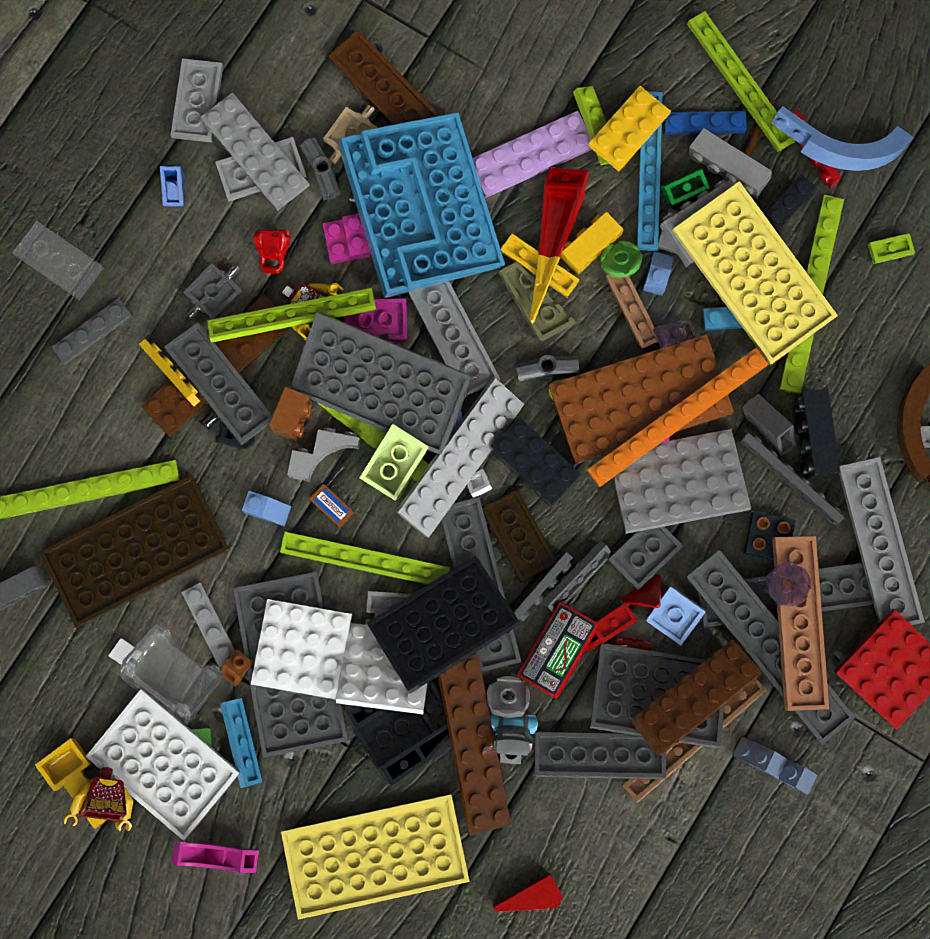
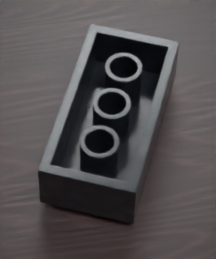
(816, 435)
(535, 462)

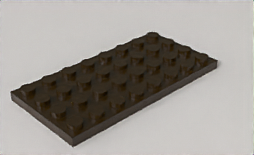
(134, 551)

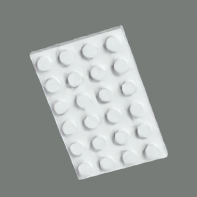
(163, 764)

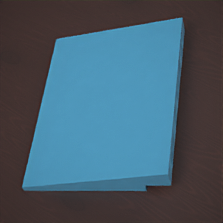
(420, 203)

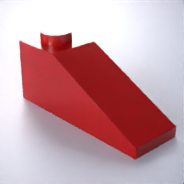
(535, 896)

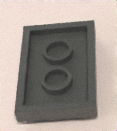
(645, 555)

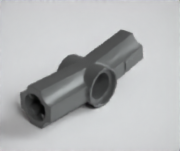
(317, 158)
(561, 366)

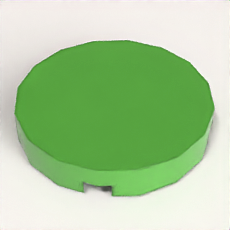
(621, 259)

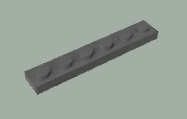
(786, 474)

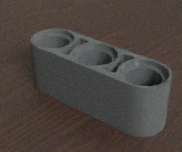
(21, 586)

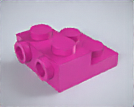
(346, 239)

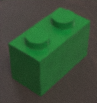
(684, 186)

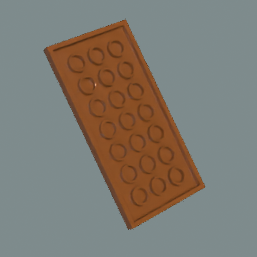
(621, 399)

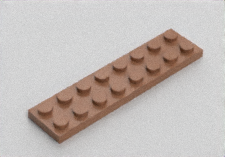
(802, 631)

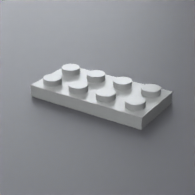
(196, 95)
(237, 182)

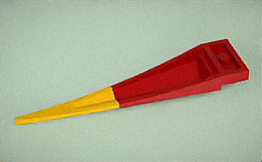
(561, 203)

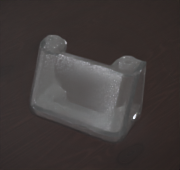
(169, 674)

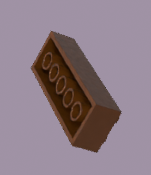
(696, 697)

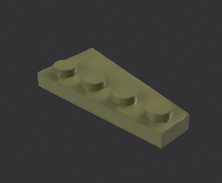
(550, 317)

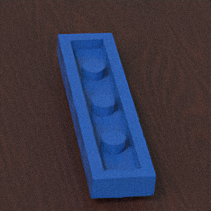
(715, 122)

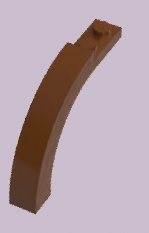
(910, 425)

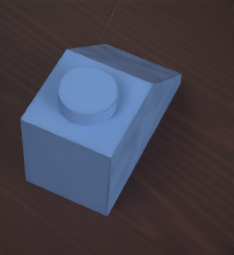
(658, 273)
(266, 508)

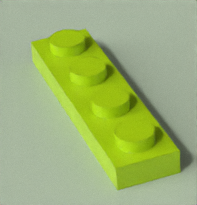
(591, 112)

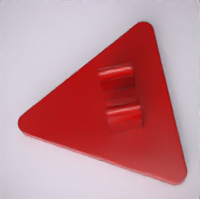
(648, 595)

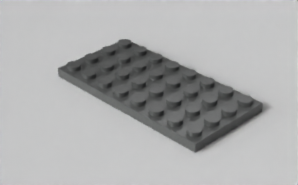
(380, 382)
(286, 718)

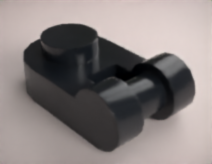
(222, 439)

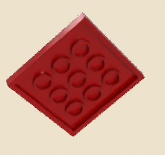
(890, 669)

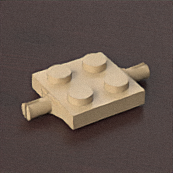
(347, 125)

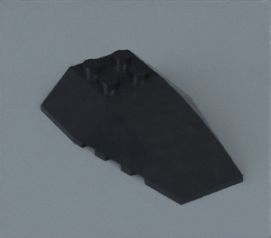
(398, 739)

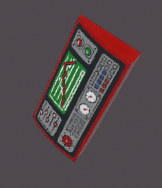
(558, 650)

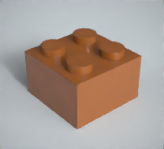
(291, 414)

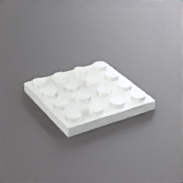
(301, 649)
(370, 678)

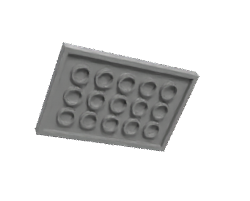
(682, 483)

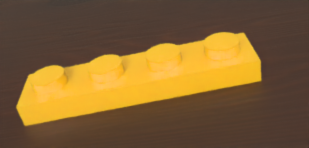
(528, 258)
(165, 365)

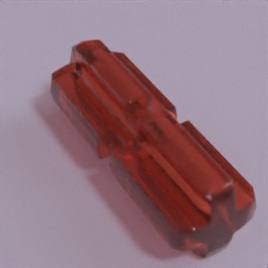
(629, 642)

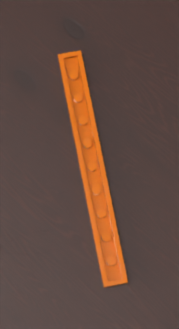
(677, 417)

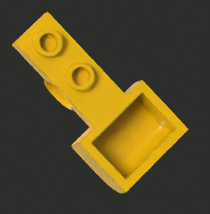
(66, 769)

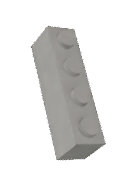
(729, 162)

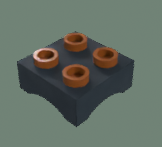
(762, 530)

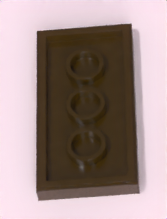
(519, 535)

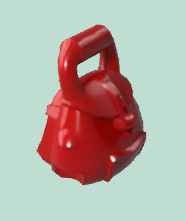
(272, 245)

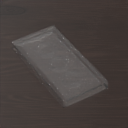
(58, 260)

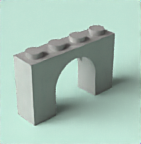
(687, 210)

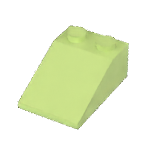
(394, 462)

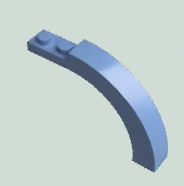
(838, 153)

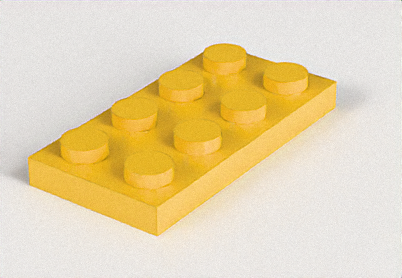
(629, 128)

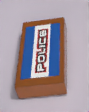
(331, 505)

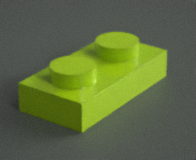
(891, 248)

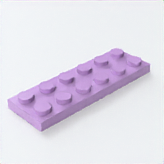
(532, 154)

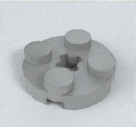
(508, 708)

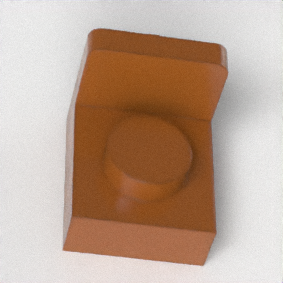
(236, 667)

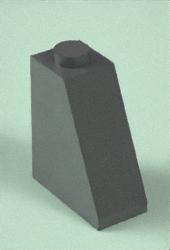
(770, 424)

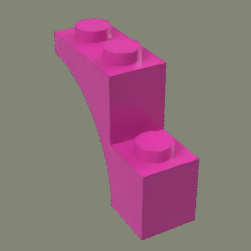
(215, 856)

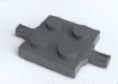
(213, 291)

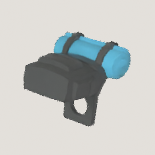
(513, 736)

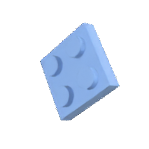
(676, 615)

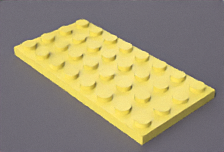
(754, 273)
(374, 856)

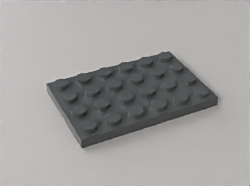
(634, 679)

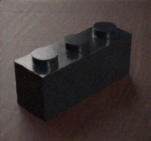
(790, 202)

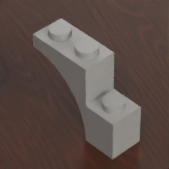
(327, 441)

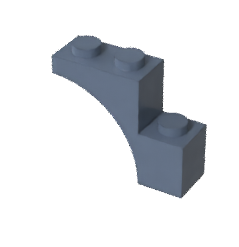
(775, 765)

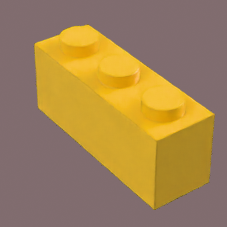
(591, 242)

